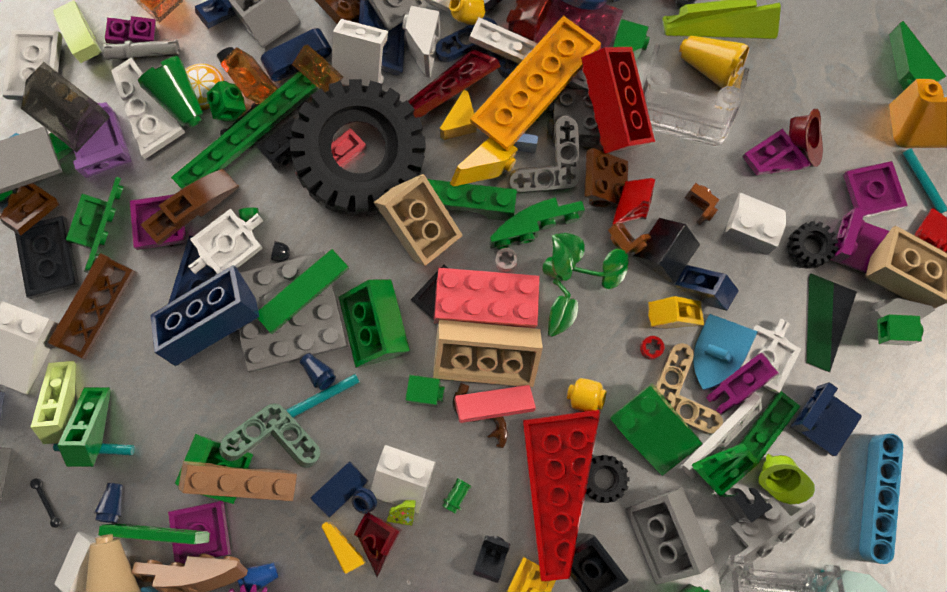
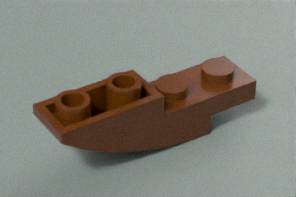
(188, 203)

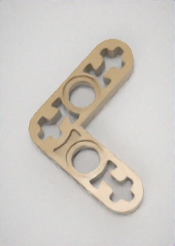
(676, 400)

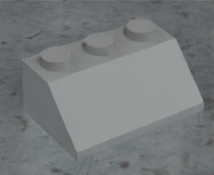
(670, 536)

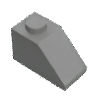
(897, 307)

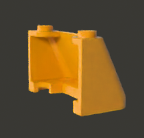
(920, 116)

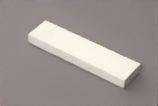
(725, 433)

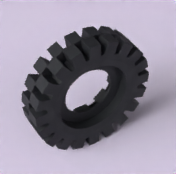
(344, 105)

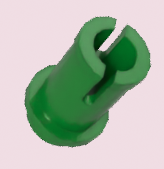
(456, 496)

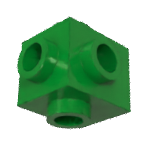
(225, 101)

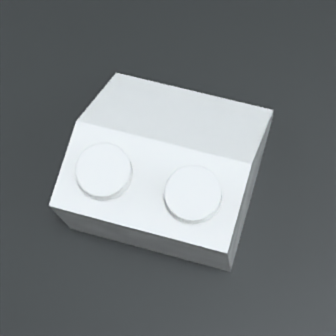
(422, 35)
(755, 224)
(402, 477)

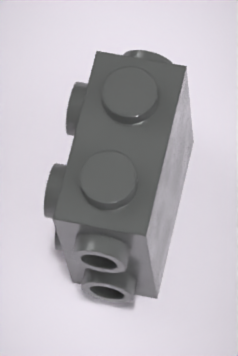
(580, 108)

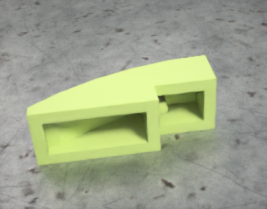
(76, 32)

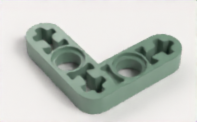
(276, 429)

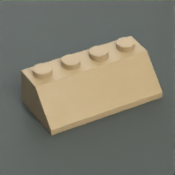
(487, 353)

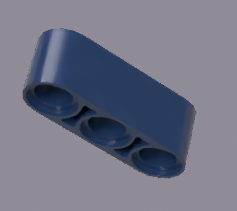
(280, 58)

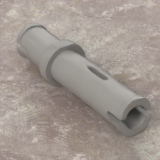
(141, 49)

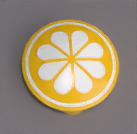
(203, 78)

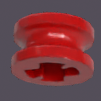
(657, 353)

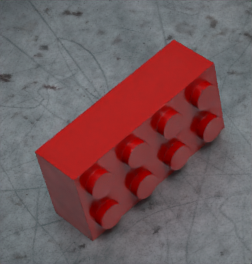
(617, 99)

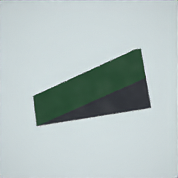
(827, 317)

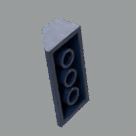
(203, 316)

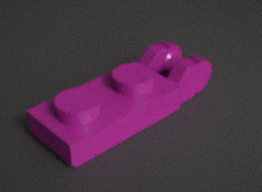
(744, 382)

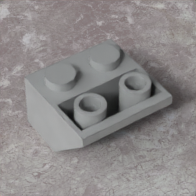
(265, 18)

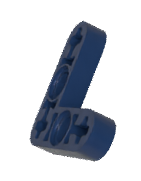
(463, 49)

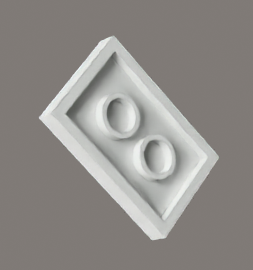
(25, 54)

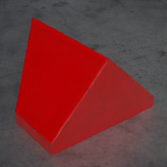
(634, 200)

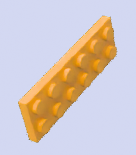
(534, 83)

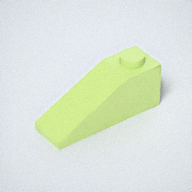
(55, 402)

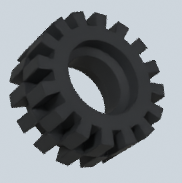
(821, 235)
(620, 479)

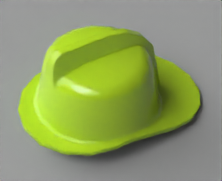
(785, 480)

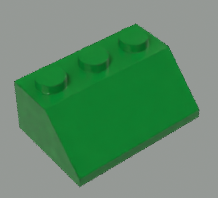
(373, 322)

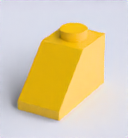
(675, 313)

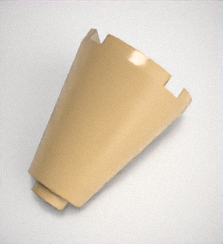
(109, 567)

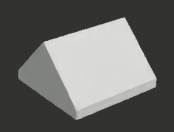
(74, 569)

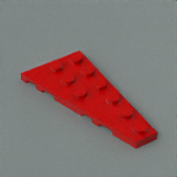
(559, 470)

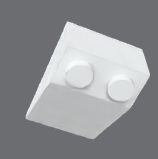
(22, 346)

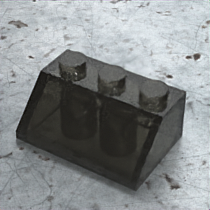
(62, 107)

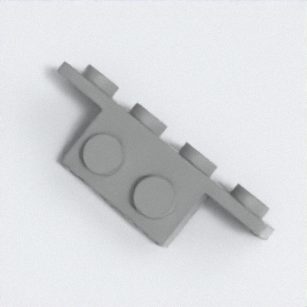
(771, 529)

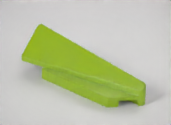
(725, 20)

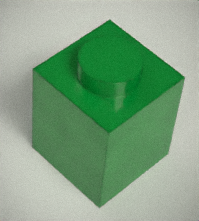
(899, 330)
(424, 391)

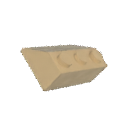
(418, 219)
(910, 268)

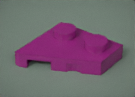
(776, 155)

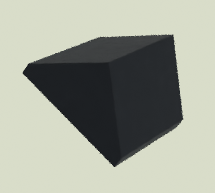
(668, 249)
(594, 567)

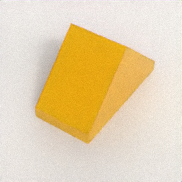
(458, 120)

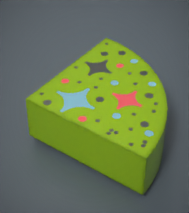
(402, 513)

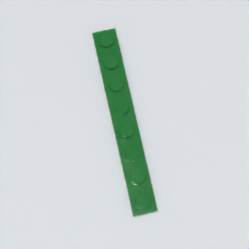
(247, 130)

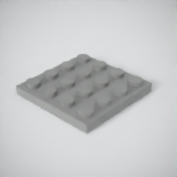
(312, 330)

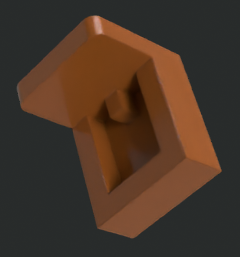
(704, 200)
(622, 238)

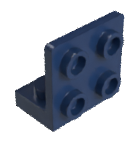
(826, 419)

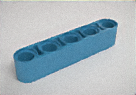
(872, 508)

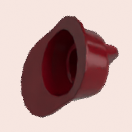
(806, 135)

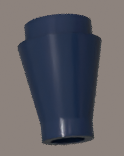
(317, 371)
(110, 504)

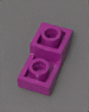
(135, 30)

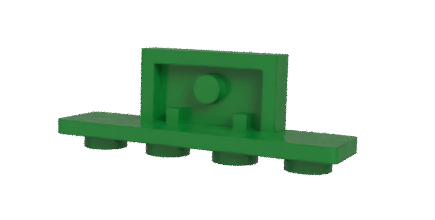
(90, 221)

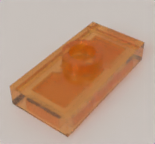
(316, 68)

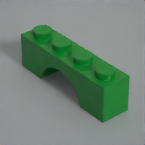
(489, 201)

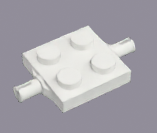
(226, 242)
(777, 350)

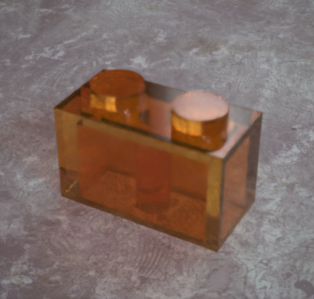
(248, 75)

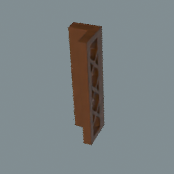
(83, 304)

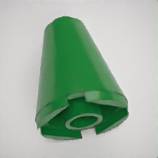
(173, 91)

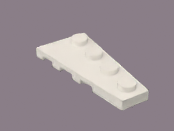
(150, 122)

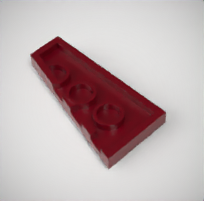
(452, 81)

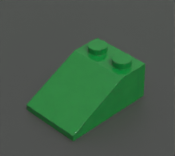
(656, 429)

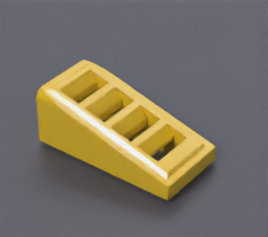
(344, 551)

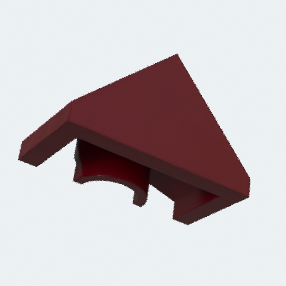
(377, 539)

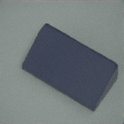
(339, 489)

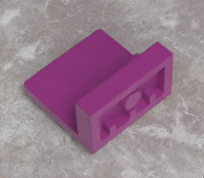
(857, 240)

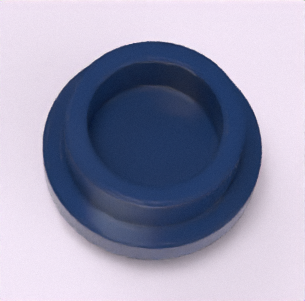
(364, 500)

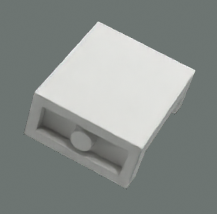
(358, 52)

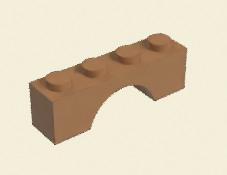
(237, 482)

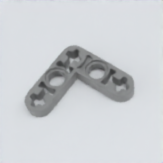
(557, 170)

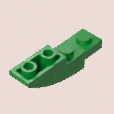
(525, 224)

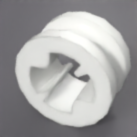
(510, 254)

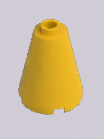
(715, 58)

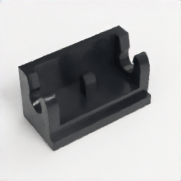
(745, 509)

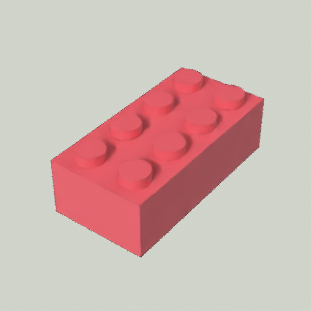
(487, 297)

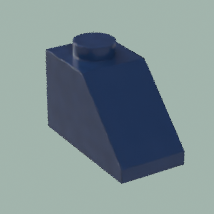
(708, 286)

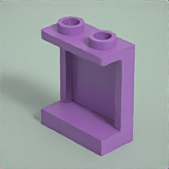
(104, 149)

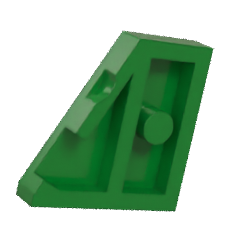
(726, 467)

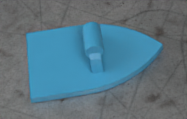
(721, 350)

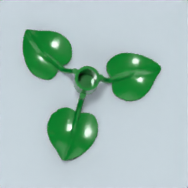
(568, 251)

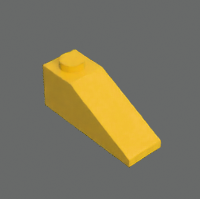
(484, 163)

